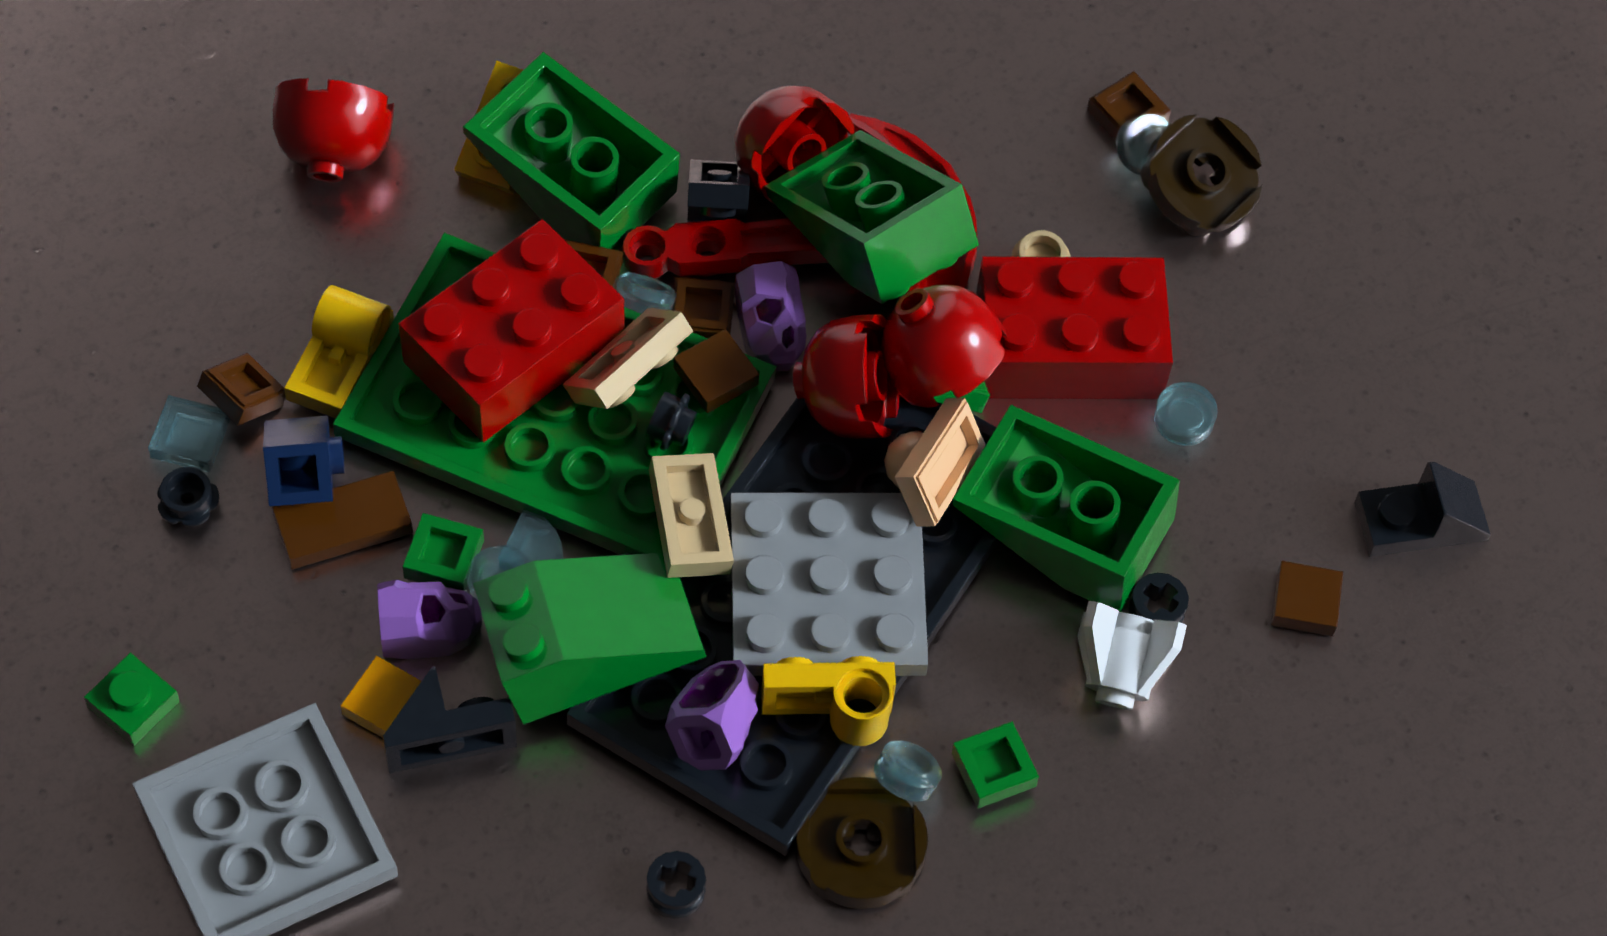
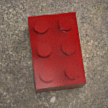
(1079, 326)
(511, 330)

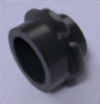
(671, 421)
(182, 483)

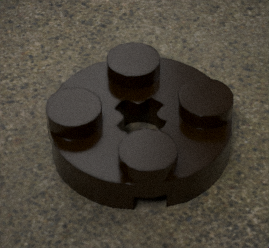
(1181, 195)
(857, 879)

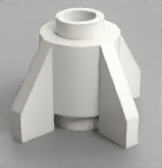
(1125, 653)

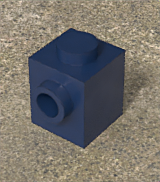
(301, 460)

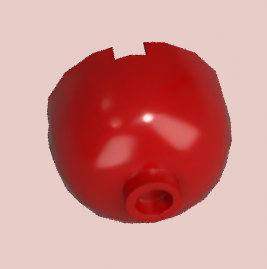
(331, 127)
(785, 131)
(940, 343)
(847, 378)

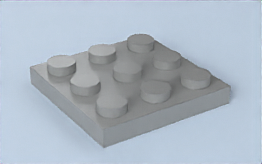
(827, 580)
(265, 828)

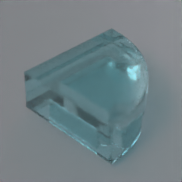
(536, 537)

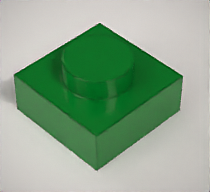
(442, 552)
(131, 699)
(995, 764)

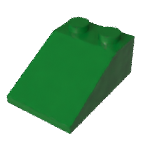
(574, 155)
(876, 214)
(1069, 506)
(584, 628)

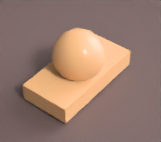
(936, 462)

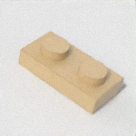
(641, 346)
(690, 515)

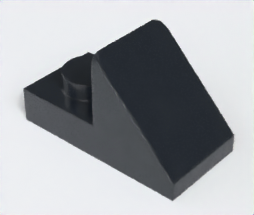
(717, 191)
(1423, 515)
(431, 735)

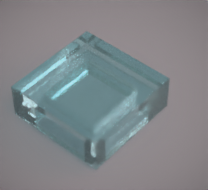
(188, 433)

